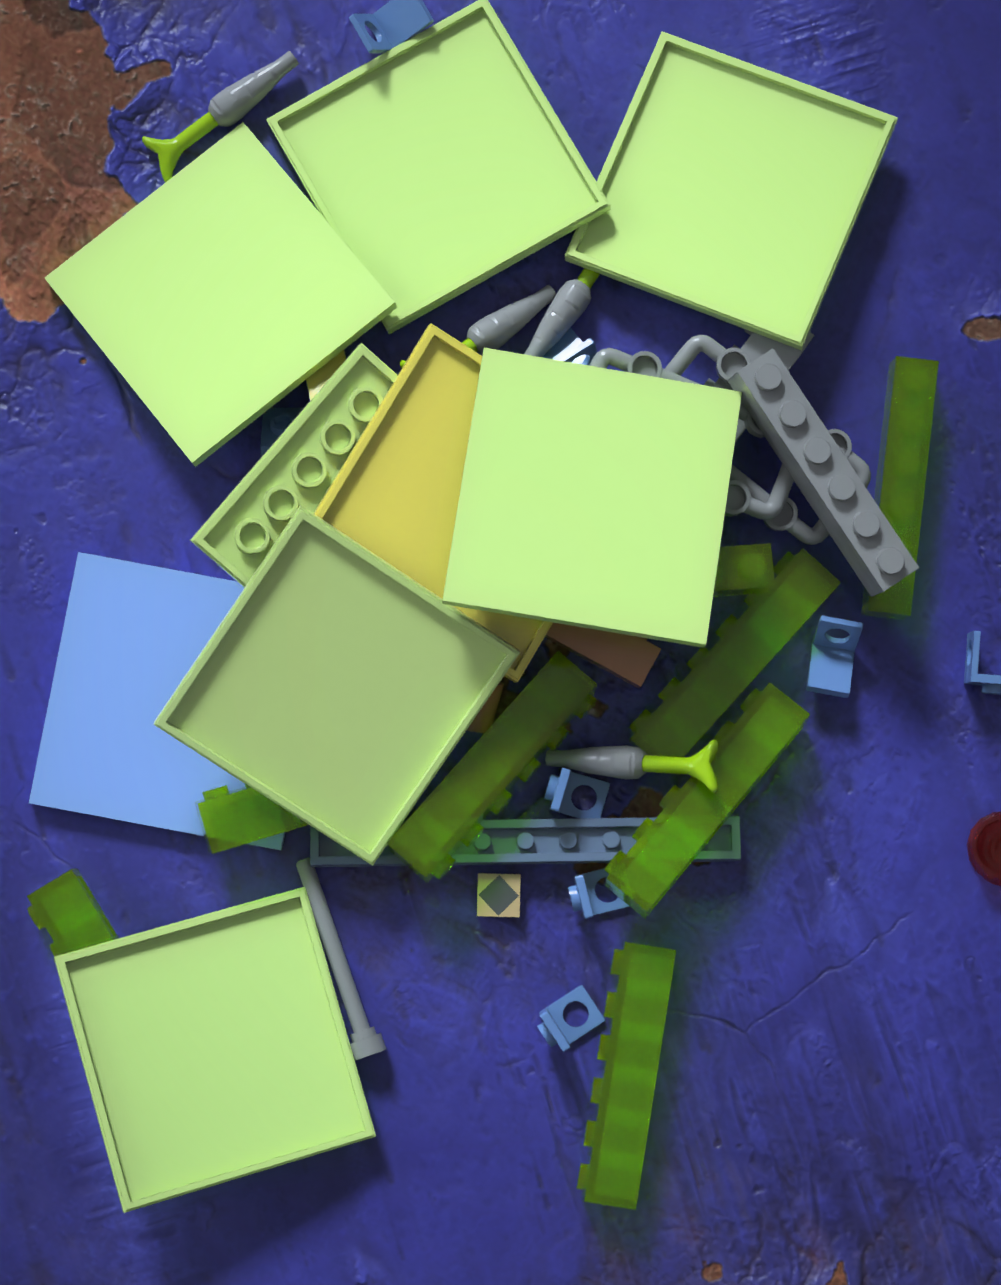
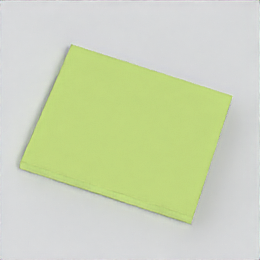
(439, 162)
(733, 190)
(220, 293)
(593, 498)
(336, 686)
(214, 1048)

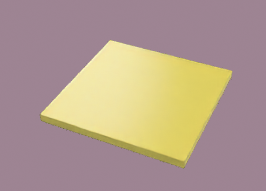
(407, 474)

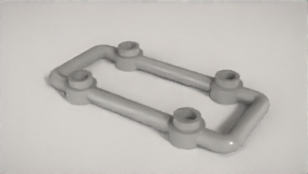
(727, 364)
(738, 496)

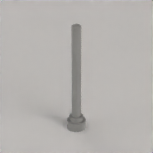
(364, 1039)

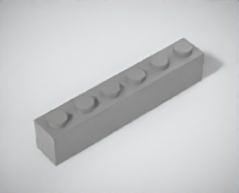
(823, 473)

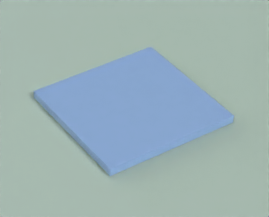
(118, 662)

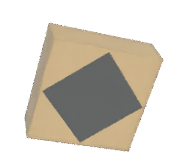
(498, 895)

